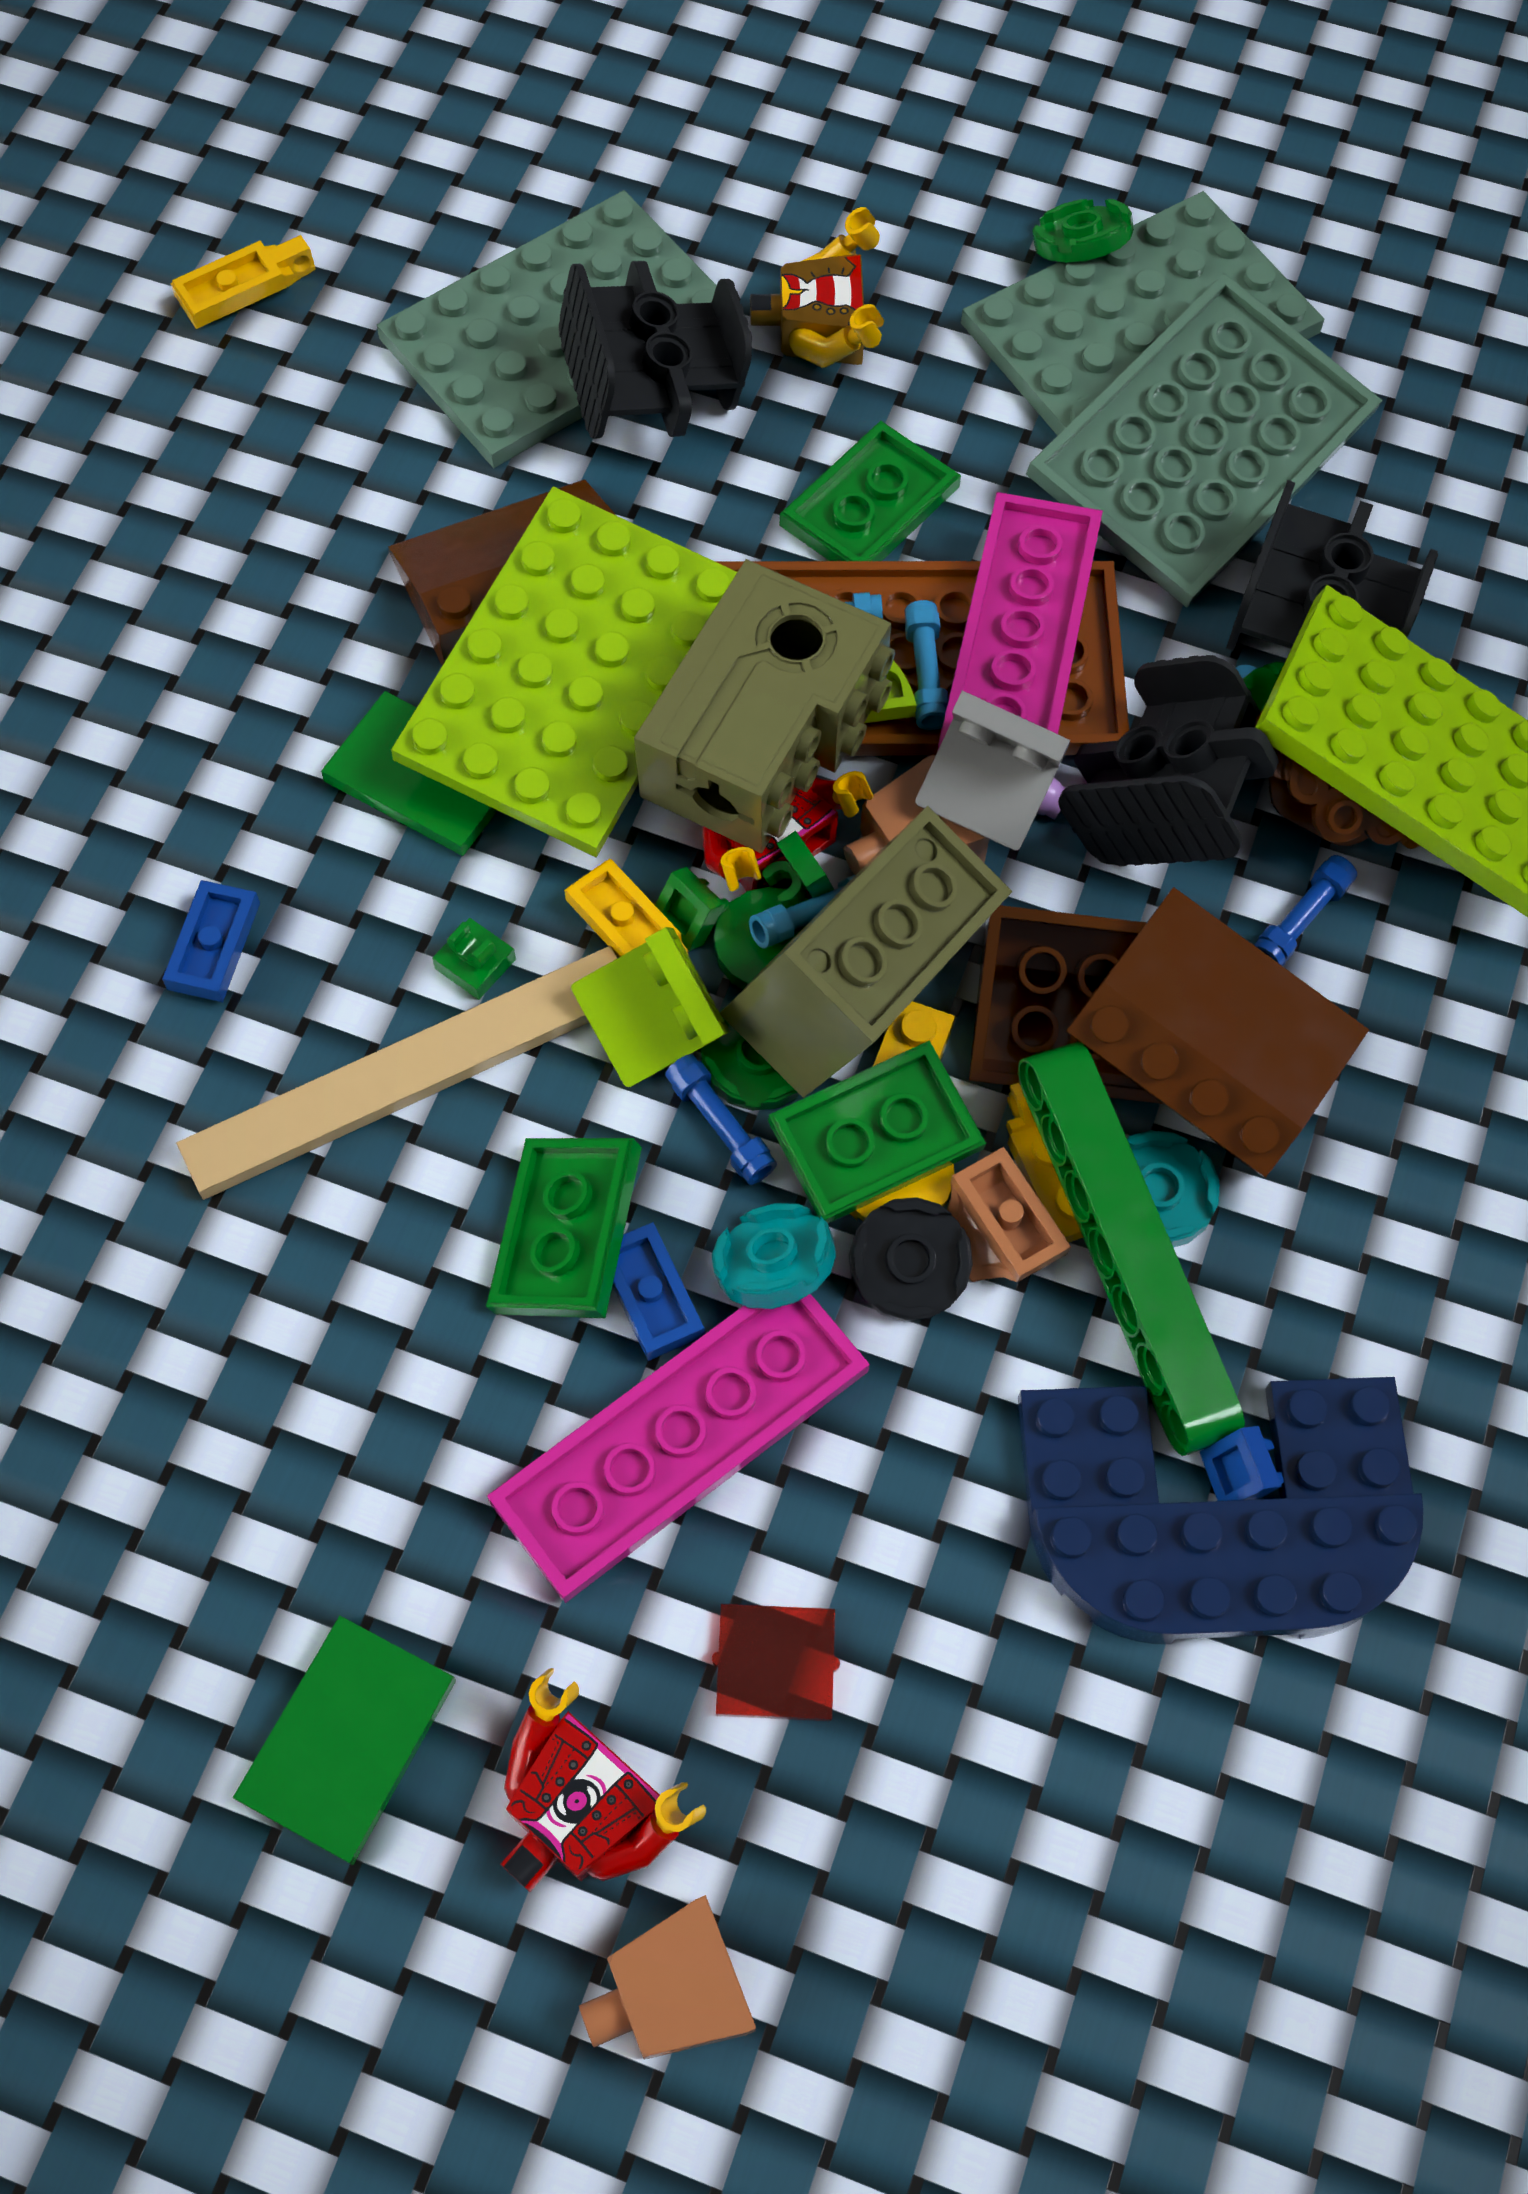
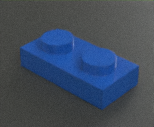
(211, 941)
(654, 1294)

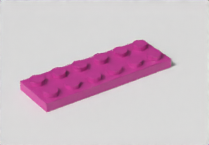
(1027, 608)
(674, 1439)

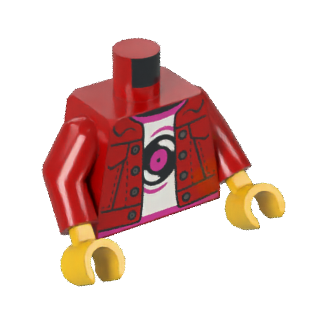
(812, 818)
(581, 1799)

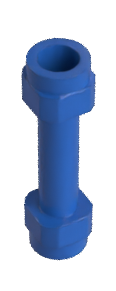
(1328, 884)
(749, 1156)

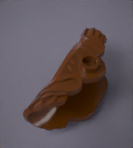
(1325, 810)

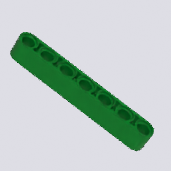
(1130, 1248)

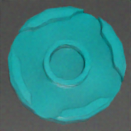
(1179, 1181)
(774, 1256)

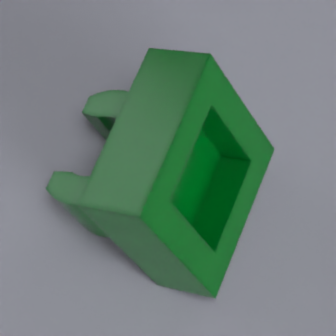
(800, 868)
(690, 906)
(474, 958)

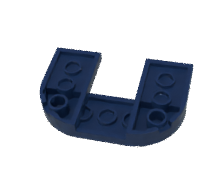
(1223, 1567)

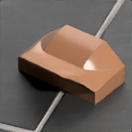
(1004, 1220)

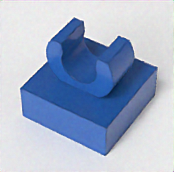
(1241, 1466)

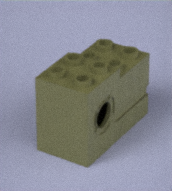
(762, 705)
(866, 953)

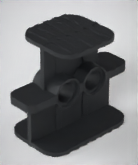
(645, 353)
(1314, 551)
(1176, 775)

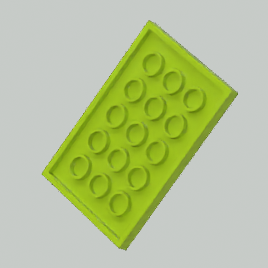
(563, 671)
(1407, 742)

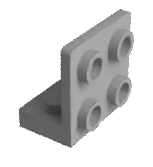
(992, 771)

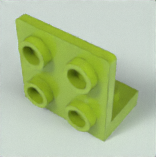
(649, 1007)

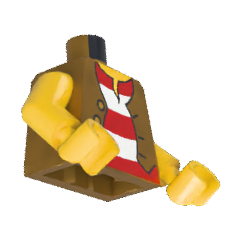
(823, 300)

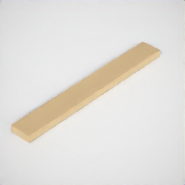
(387, 1080)

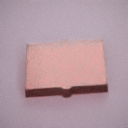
(775, 1662)

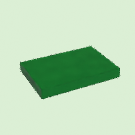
(870, 498)
(368, 773)
(876, 1132)
(564, 1227)
(345, 1739)

